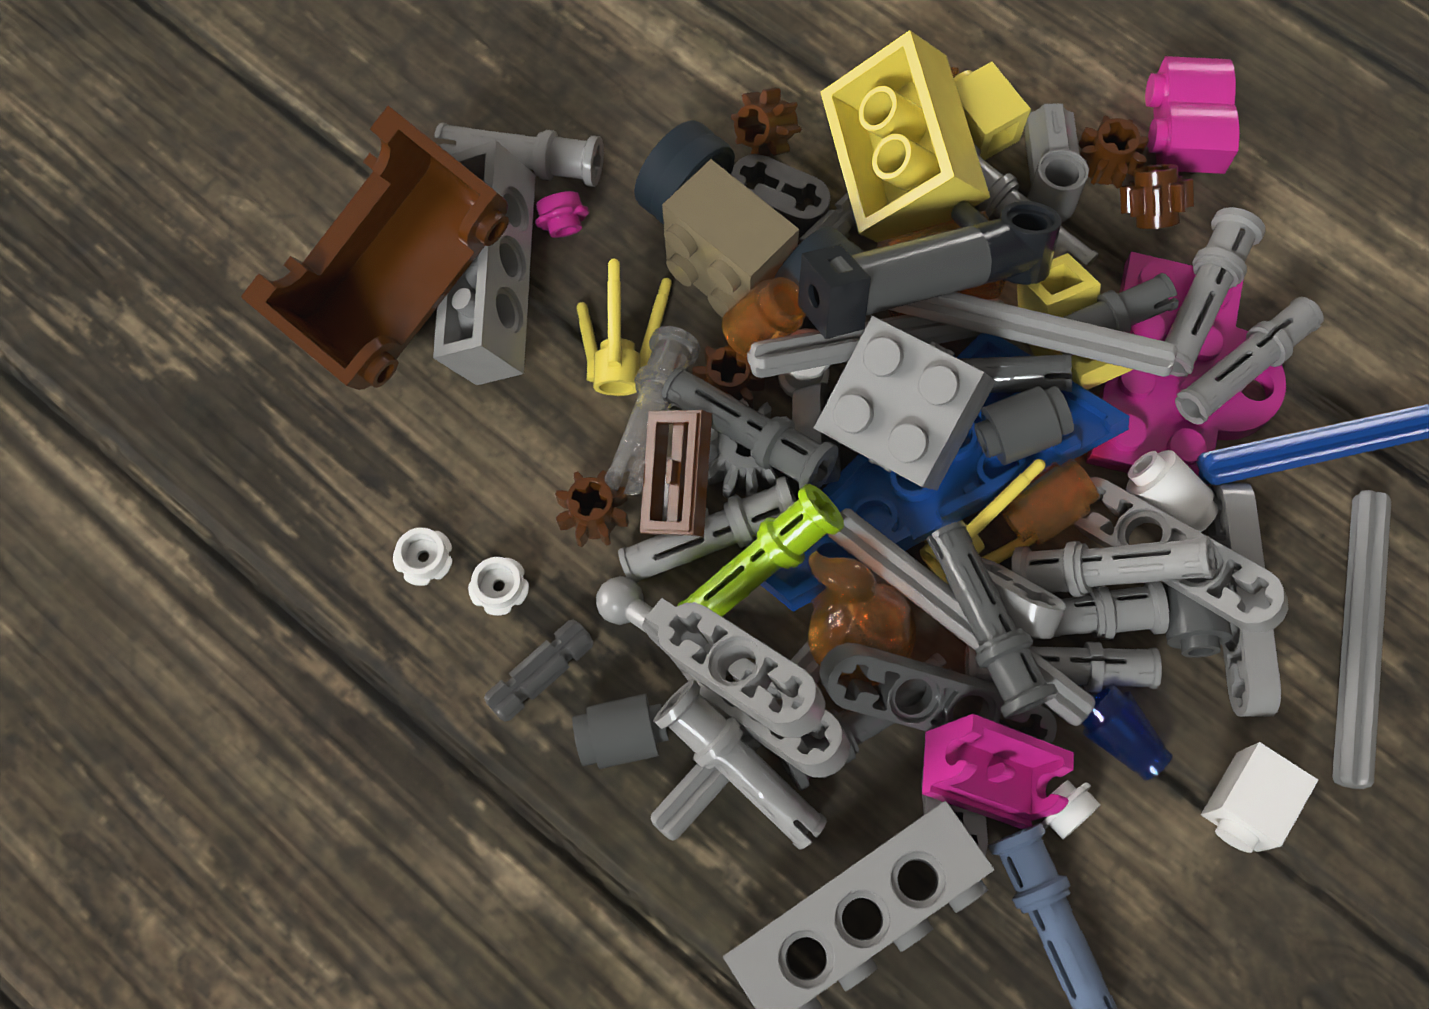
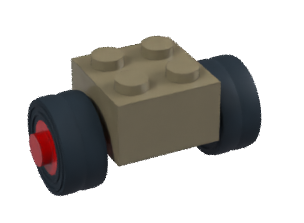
(717, 227)

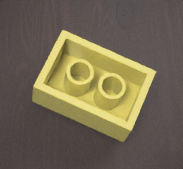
(903, 140)

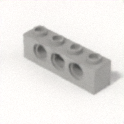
(485, 312)
(933, 839)

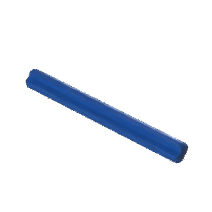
(1314, 446)

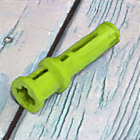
(778, 545)

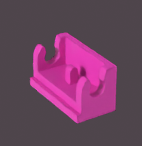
(993, 770)

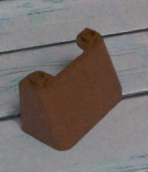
(384, 258)

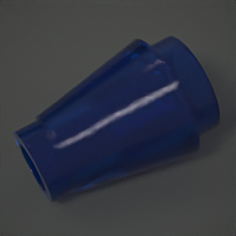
(1126, 733)

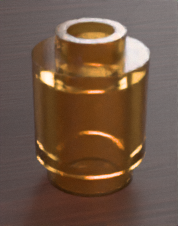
(763, 314)
(1051, 502)

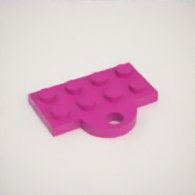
(1150, 398)

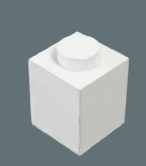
(1258, 799)

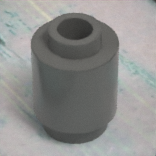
(1024, 424)
(1193, 626)
(618, 732)

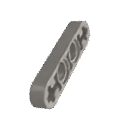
(1248, 577)
(1248, 656)

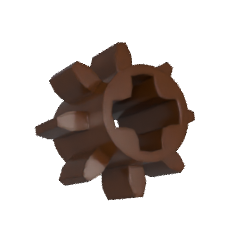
(766, 122)
(1112, 150)
(1157, 196)
(729, 362)
(600, 521)

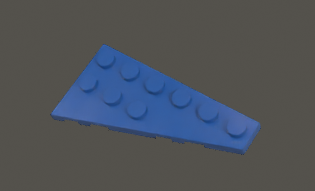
(911, 512)

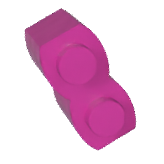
(1193, 114)

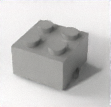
(904, 404)

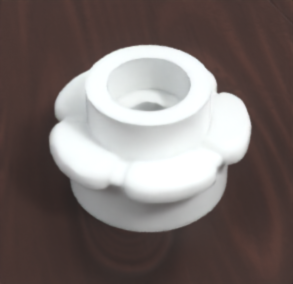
(412, 545)
(492, 571)
(1078, 809)

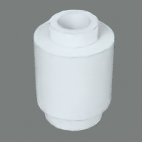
(1172, 488)

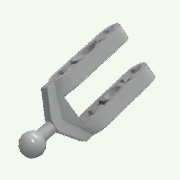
(756, 685)

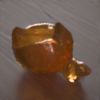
(857, 611)

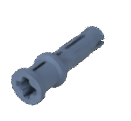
(1043, 896)

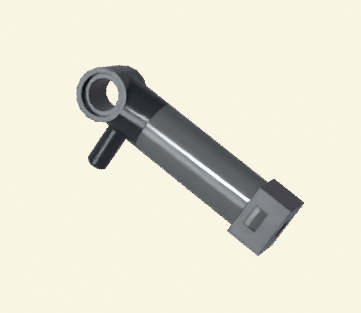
(844, 288)

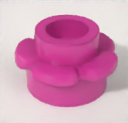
(561, 214)

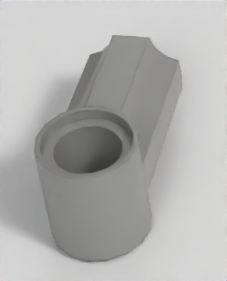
(1054, 159)

